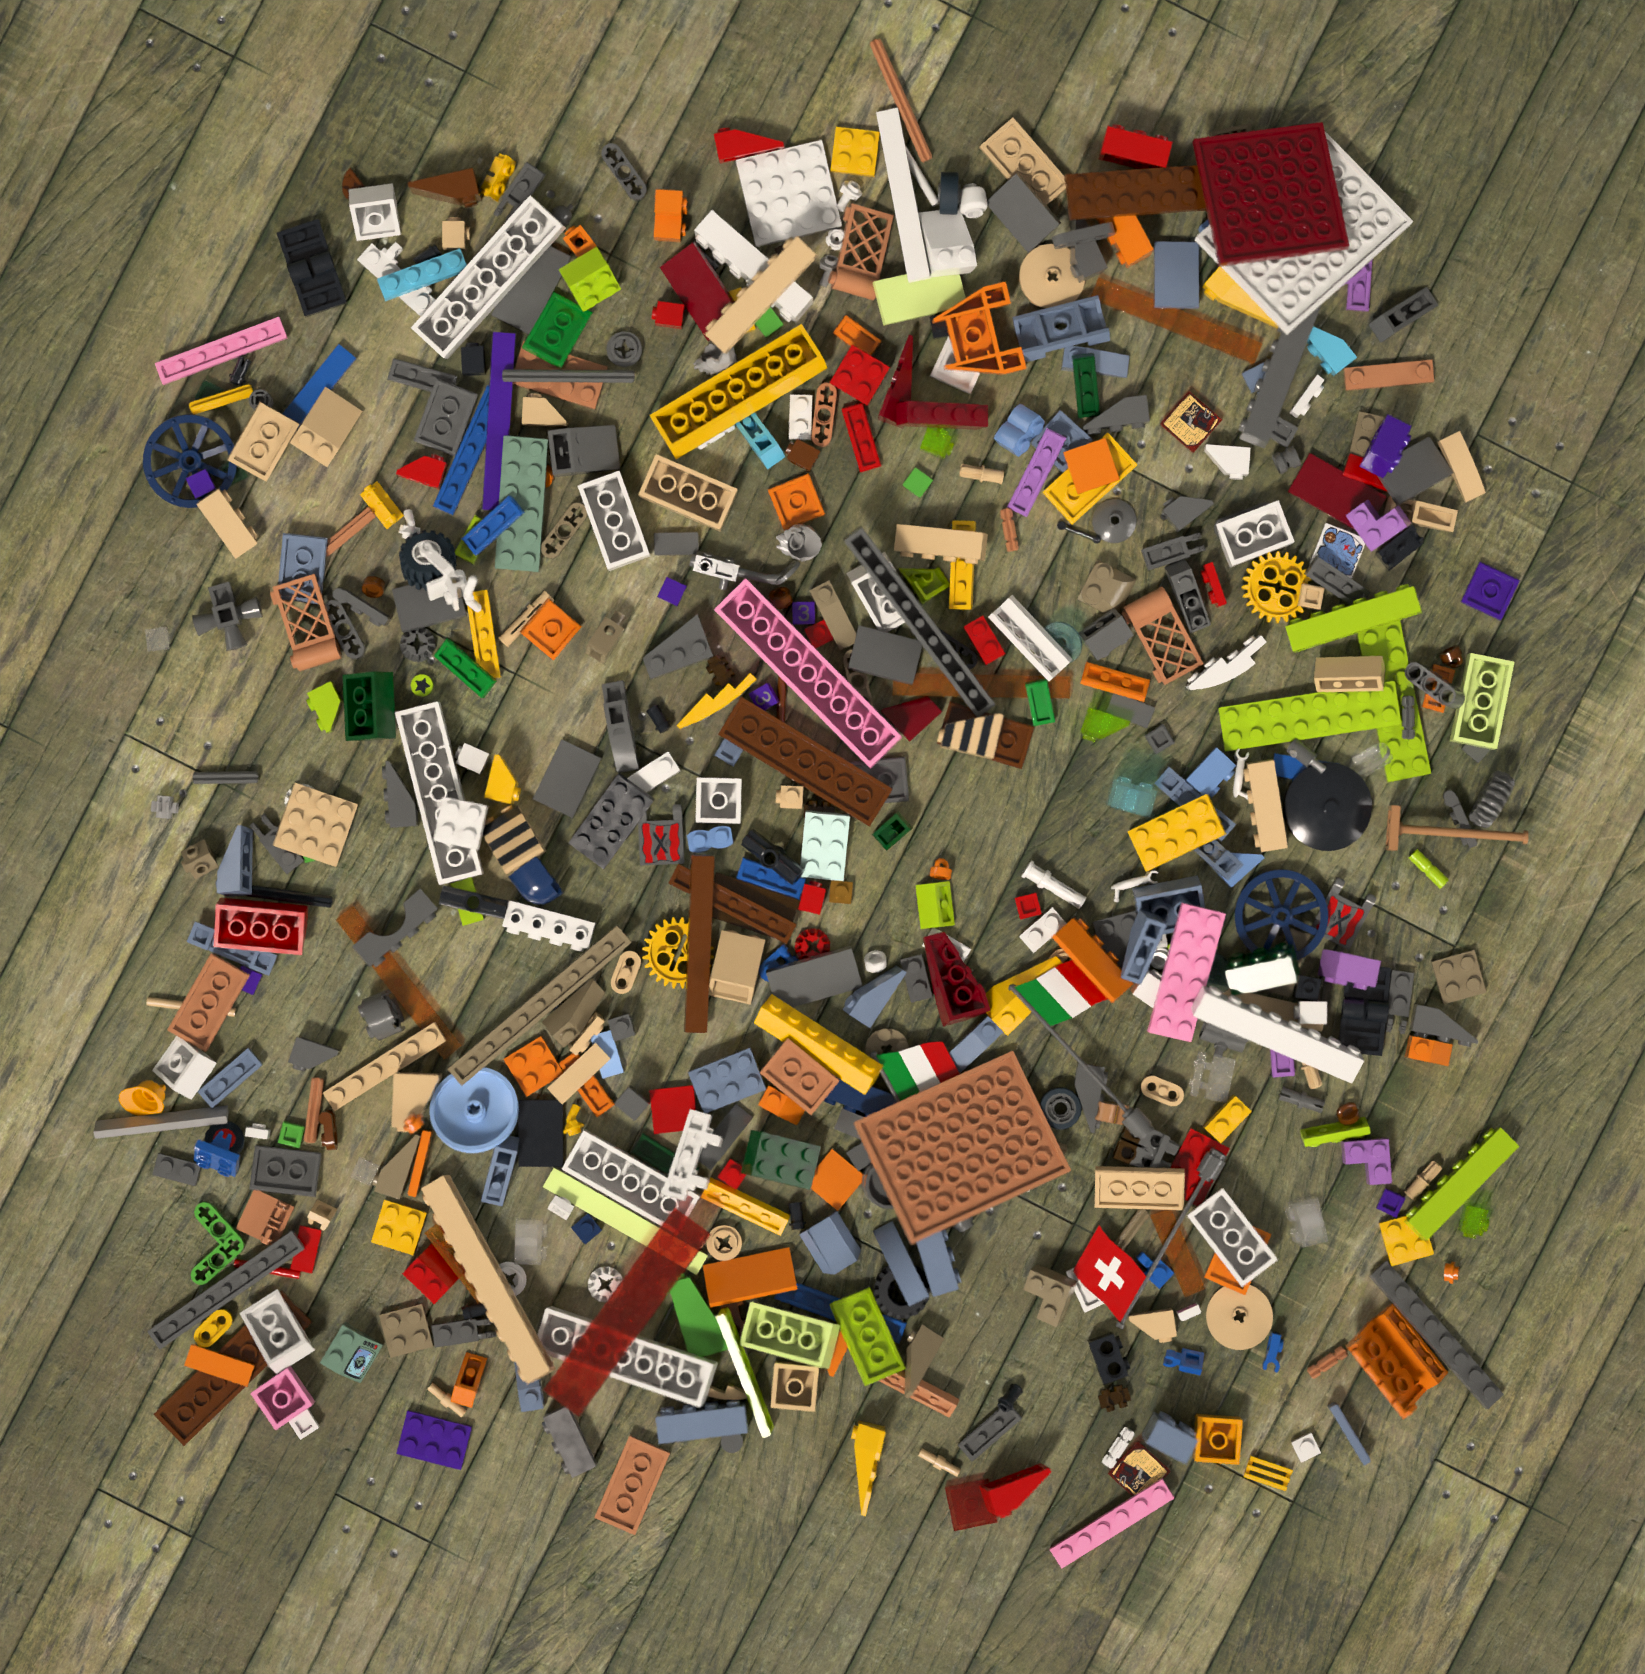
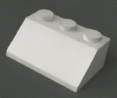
(1254, 534)

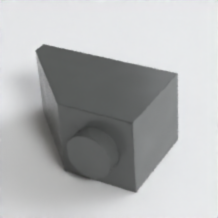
(1184, 510)
(310, 1053)

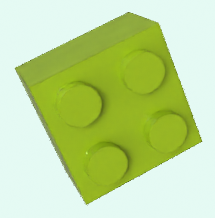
(589, 279)

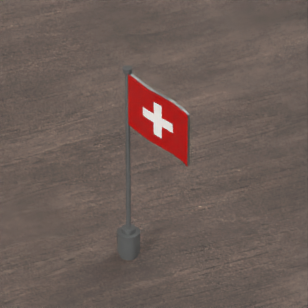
(1113, 1273)

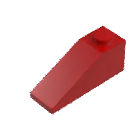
(739, 144)

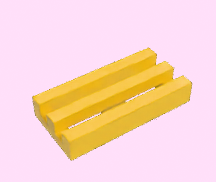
(1285, 1479)

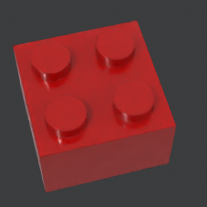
(860, 375)

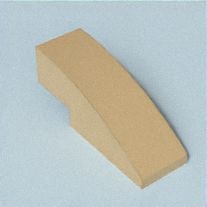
(1462, 465)
(1426, 514)

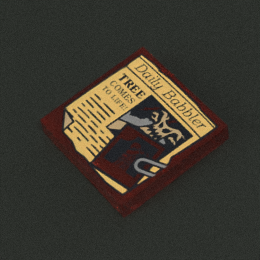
(1190, 422)
(1138, 1469)

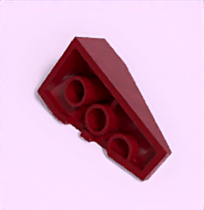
(900, 385)
(954, 986)

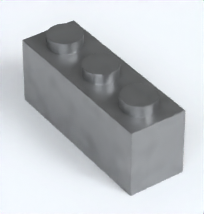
(569, 1441)

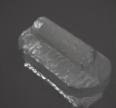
(1371, 759)

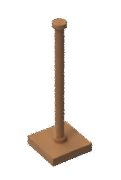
(1396, 828)

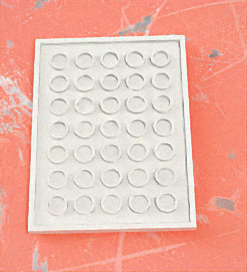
(1300, 284)

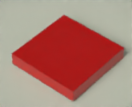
(671, 1108)

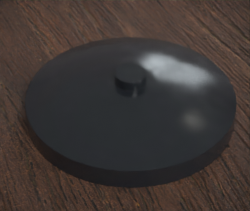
(1327, 807)

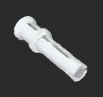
(1044, 879)

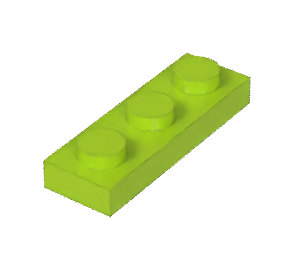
(1334, 1132)

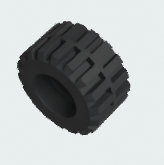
(888, 1305)

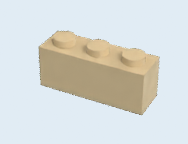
(228, 522)
(1349, 674)

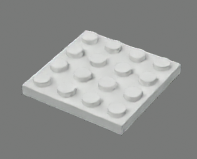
(788, 193)

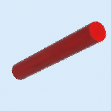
(281, 1271)

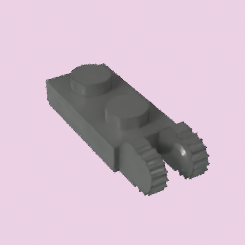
(520, 189)
(1170, 551)
(361, 606)
(1458, 816)
(287, 860)
(1399, 998)
(460, 1332)

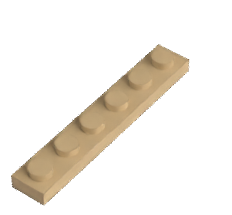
(384, 1066)

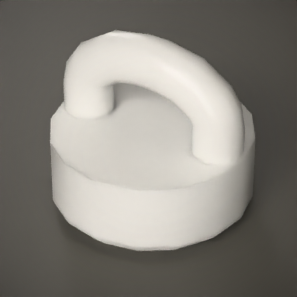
(875, 961)

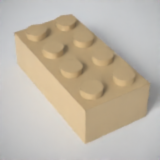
(688, 492)

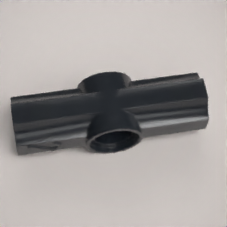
(761, 848)
(459, 899)

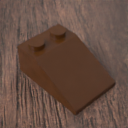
(454, 188)

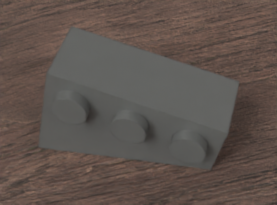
(679, 650)

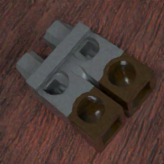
(1150, 1151)

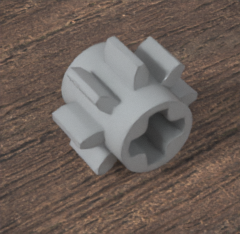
(164, 807)

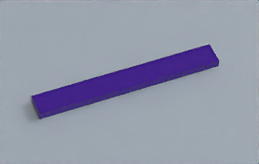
(498, 416)

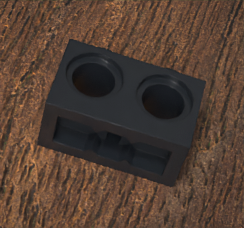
(1103, 1359)

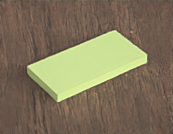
(906, 301)

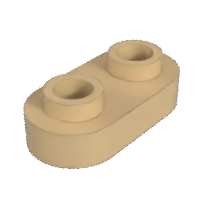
(626, 972)
(1161, 1091)

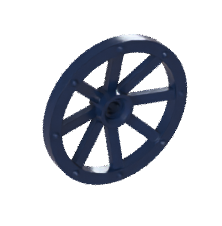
(193, 452)
(1267, 877)

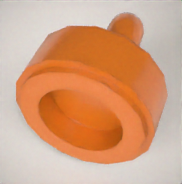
(941, 873)

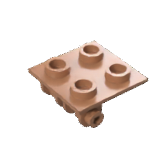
(264, 1217)

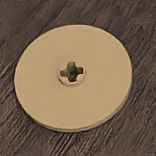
(1034, 276)
(1231, 1332)

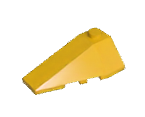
(1228, 292)
(1006, 1008)
(868, 1448)

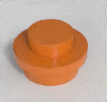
(413, 1123)
(1451, 1272)

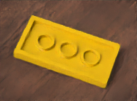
(1073, 506)
(1177, 832)

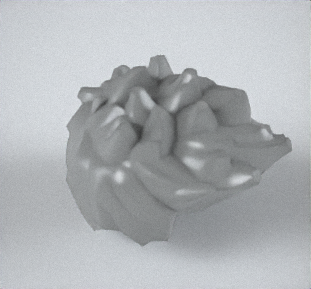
(714, 360)
(800, 542)

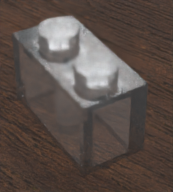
(529, 1241)

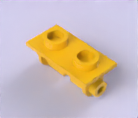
(503, 167)
(381, 504)

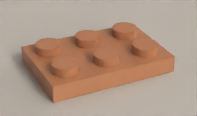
(799, 1076)

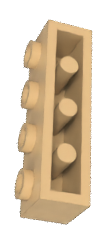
(940, 542)
(1266, 805)

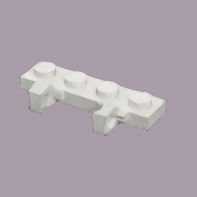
(384, 263)
(694, 1138)

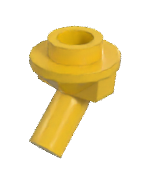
(573, 1126)

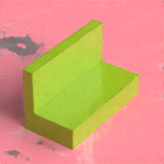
(935, 905)

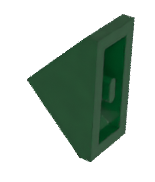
(892, 831)

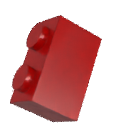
(984, 640)

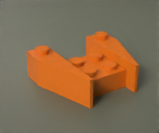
(974, 335)

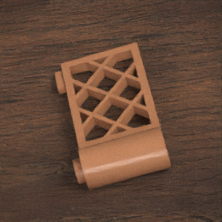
(852, 279)
(1147, 610)
(315, 651)

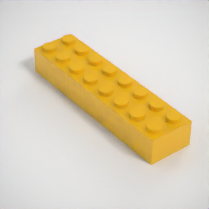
(738, 391)

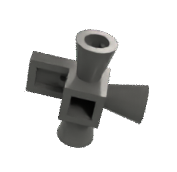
(227, 615)

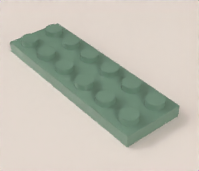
(525, 480)

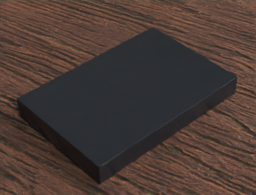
(540, 1133)

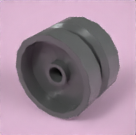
(874, 1189)

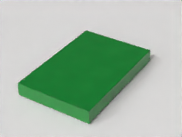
(557, 330)

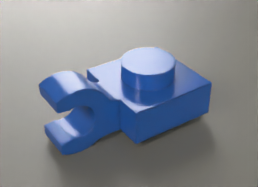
(1161, 1273)
(1274, 1346)
(1188, 1360)

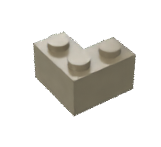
(1055, 1290)

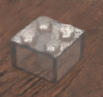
(1306, 1220)

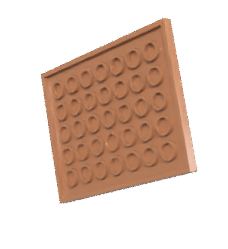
(962, 1147)

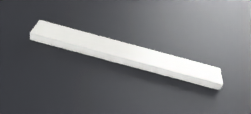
(903, 195)

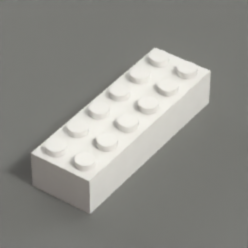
(746, 262)
(624, 1178)

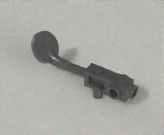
(729, 569)

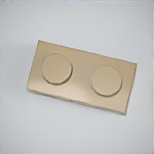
(593, 1027)

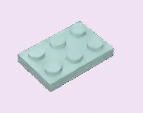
(824, 845)

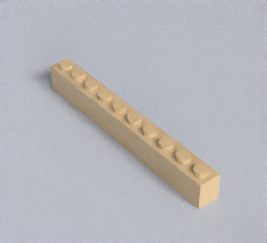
(488, 1279)

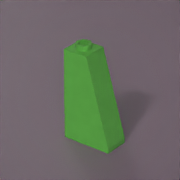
(696, 1319)

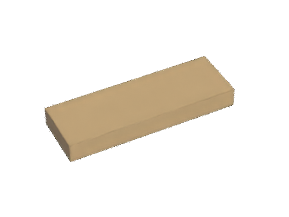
(579, 1073)

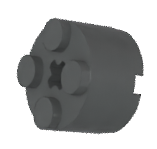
(381, 1015)

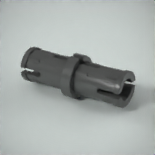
(1301, 1099)

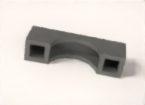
(373, 947)

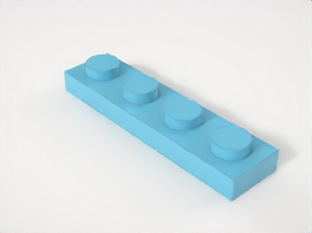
(422, 274)

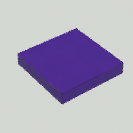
(1490, 591)

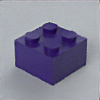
(1386, 447)

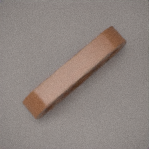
(816, 430)

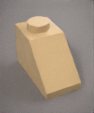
(540, 413)
(1156, 1323)

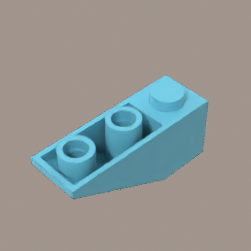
(1331, 351)

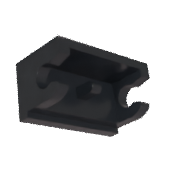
(1400, 548)

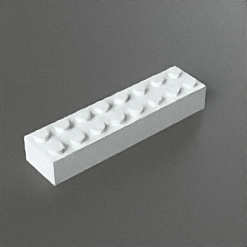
(488, 277)
(435, 777)
(644, 1364)

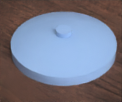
(475, 1114)

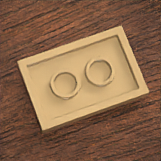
(263, 441)

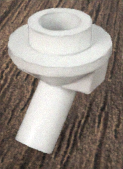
(850, 190)
(408, 529)

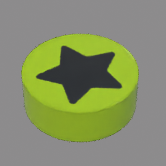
(421, 685)

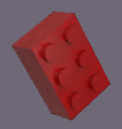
(1134, 148)

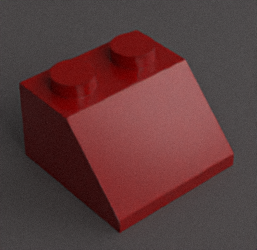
(431, 1274)

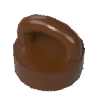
(373, 586)
(780, 598)
(1450, 654)
(1348, 1113)

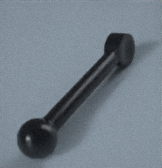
(1062, 525)

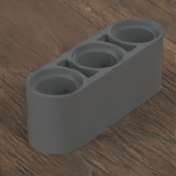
(1442, 690)

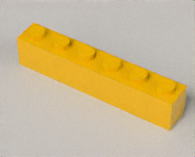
(819, 1043)

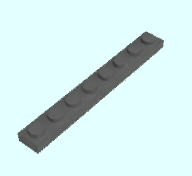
(226, 1289)
(1436, 1335)

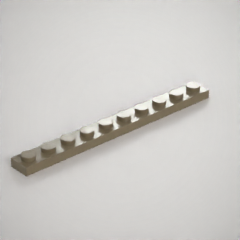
(539, 1005)

